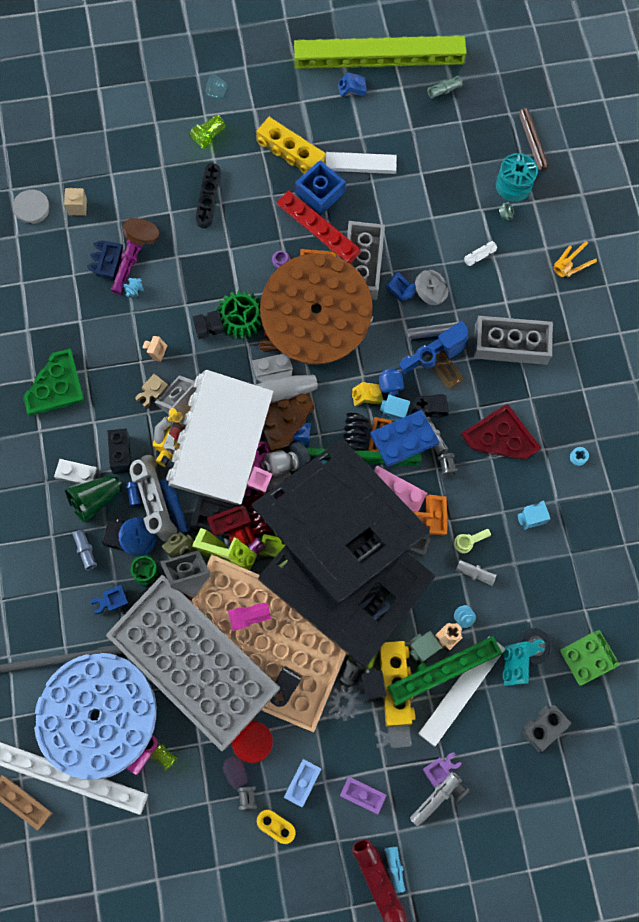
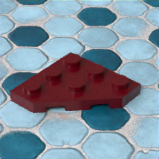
(501, 435)

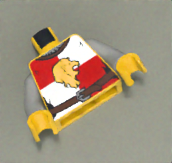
(167, 435)

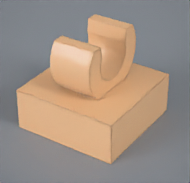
(156, 348)

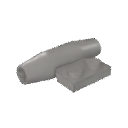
(276, 375)

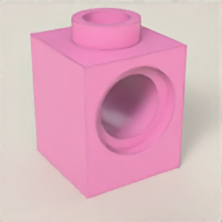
(259, 479)

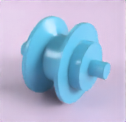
(133, 287)
(465, 616)

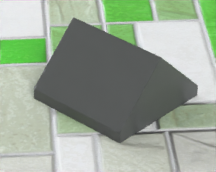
(186, 573)

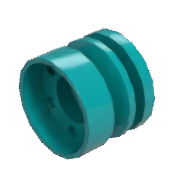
(516, 177)

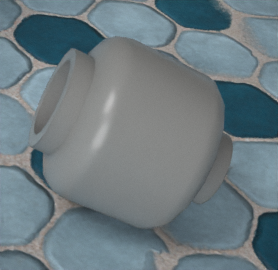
(277, 463)

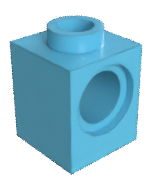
(394, 408)

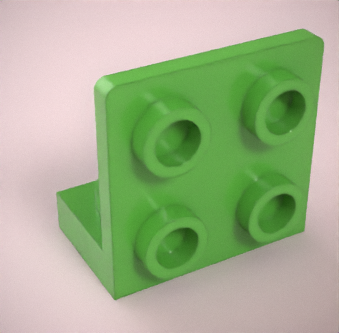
(589, 657)

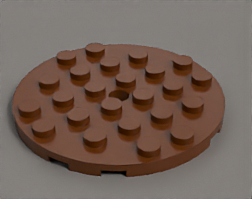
(312, 281)

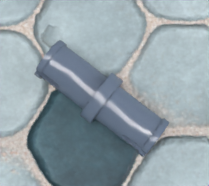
(84, 549)

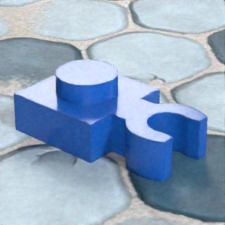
(113, 599)

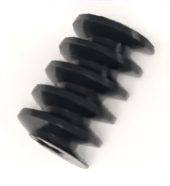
(354, 430)

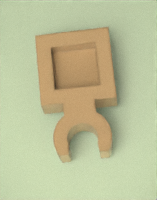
(153, 389)

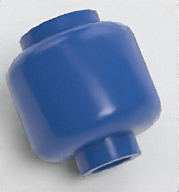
(391, 381)

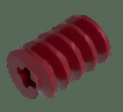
(258, 523)

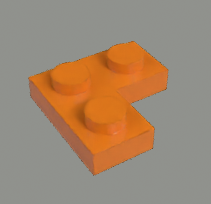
(435, 515)

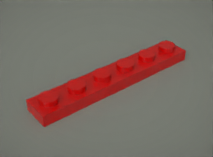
(318, 227)

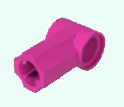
(245, 616)
(137, 766)

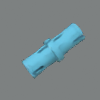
(394, 869)

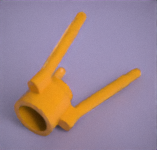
(563, 265)

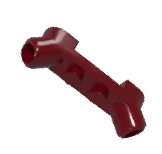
(379, 881)

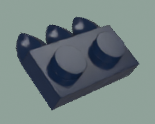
(107, 259)

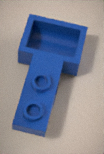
(451, 342)

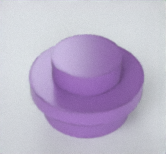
(280, 258)

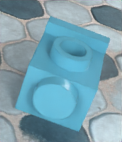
(534, 516)

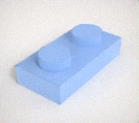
(302, 783)

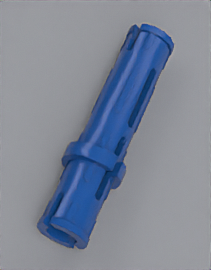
(176, 511)

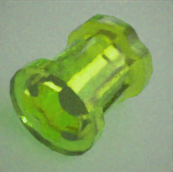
(164, 757)

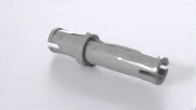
(441, 792)

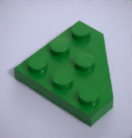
(55, 385)

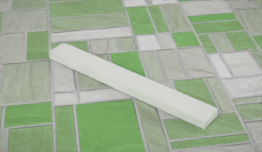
(98, 789)

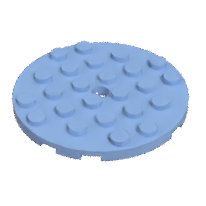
(125, 721)

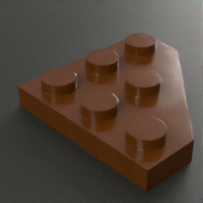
(286, 419)

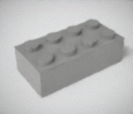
(369, 239)
(513, 340)

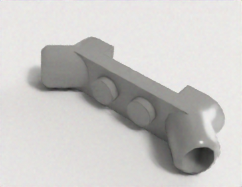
(157, 519)

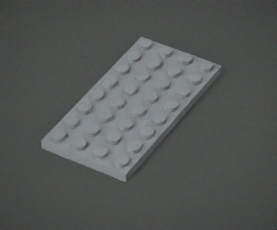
(193, 663)

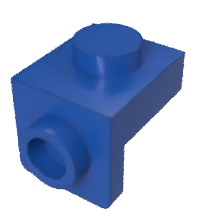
(352, 83)
(401, 287)
(303, 435)

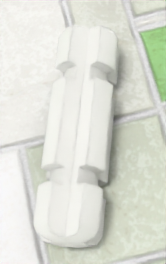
(480, 253)

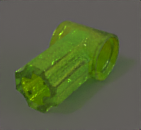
(204, 133)

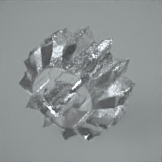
(350, 706)

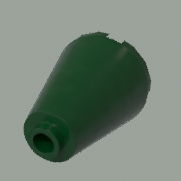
(92, 496)

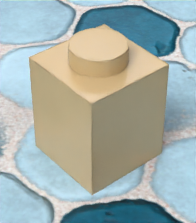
(75, 201)

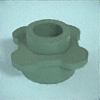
(506, 211)

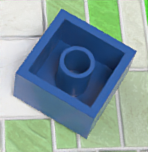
(320, 187)

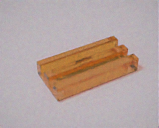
(459, 377)

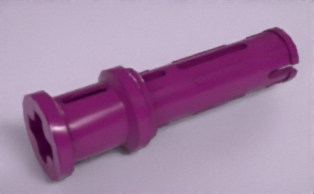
(128, 259)

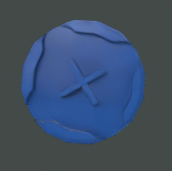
(136, 538)

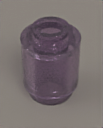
(235, 772)

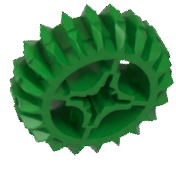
(229, 321)

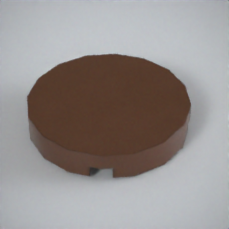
(140, 231)

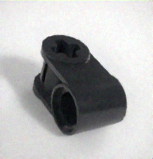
(432, 405)
(288, 682)

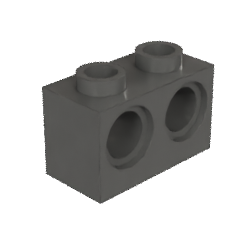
(549, 732)

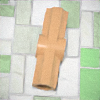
(449, 635)

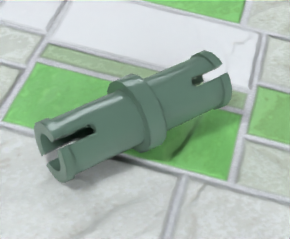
(444, 87)

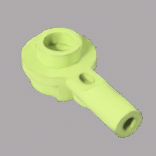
(464, 543)

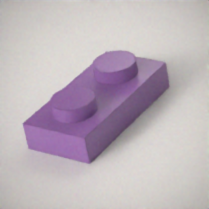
(363, 795)

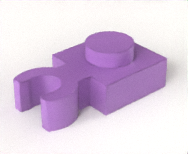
(439, 770)

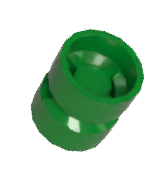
(144, 571)

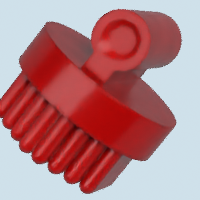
(244, 535)

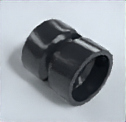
(208, 324)

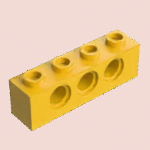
(287, 139)
(387, 652)

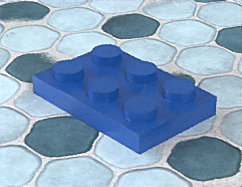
(404, 438)

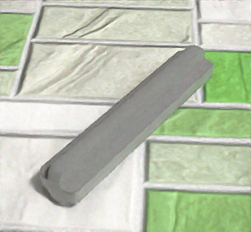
(428, 331)

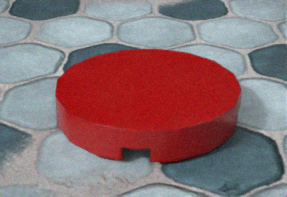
(253, 743)

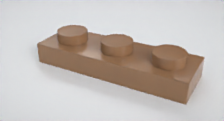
(23, 803)

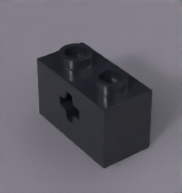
(119, 450)

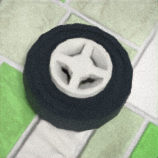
(299, 456)

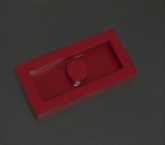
(229, 520)

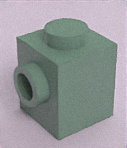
(424, 647)

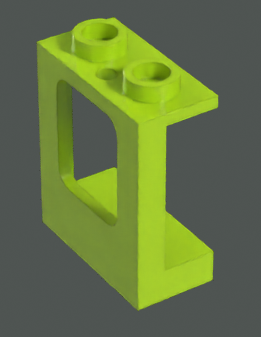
(211, 545)

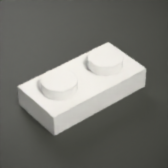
(75, 472)

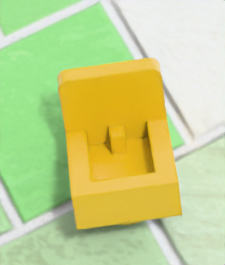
(367, 393)

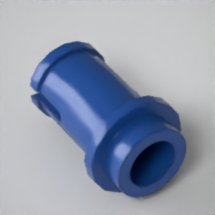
(133, 494)

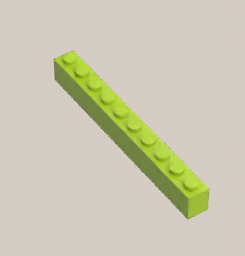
(379, 52)

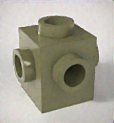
(179, 545)

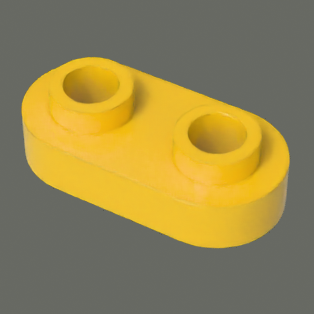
(276, 826)

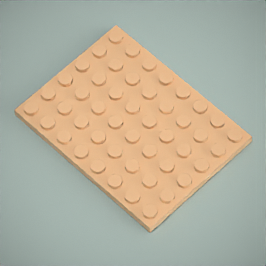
(275, 642)

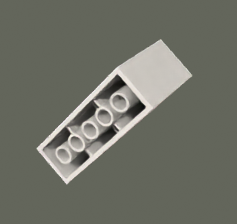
(219, 437)

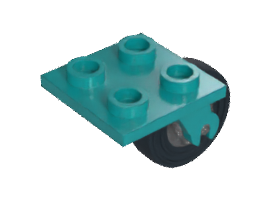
(532, 648)

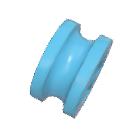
(583, 451)

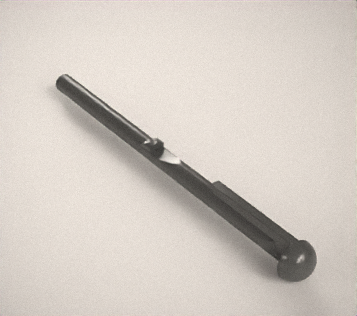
(56, 659)

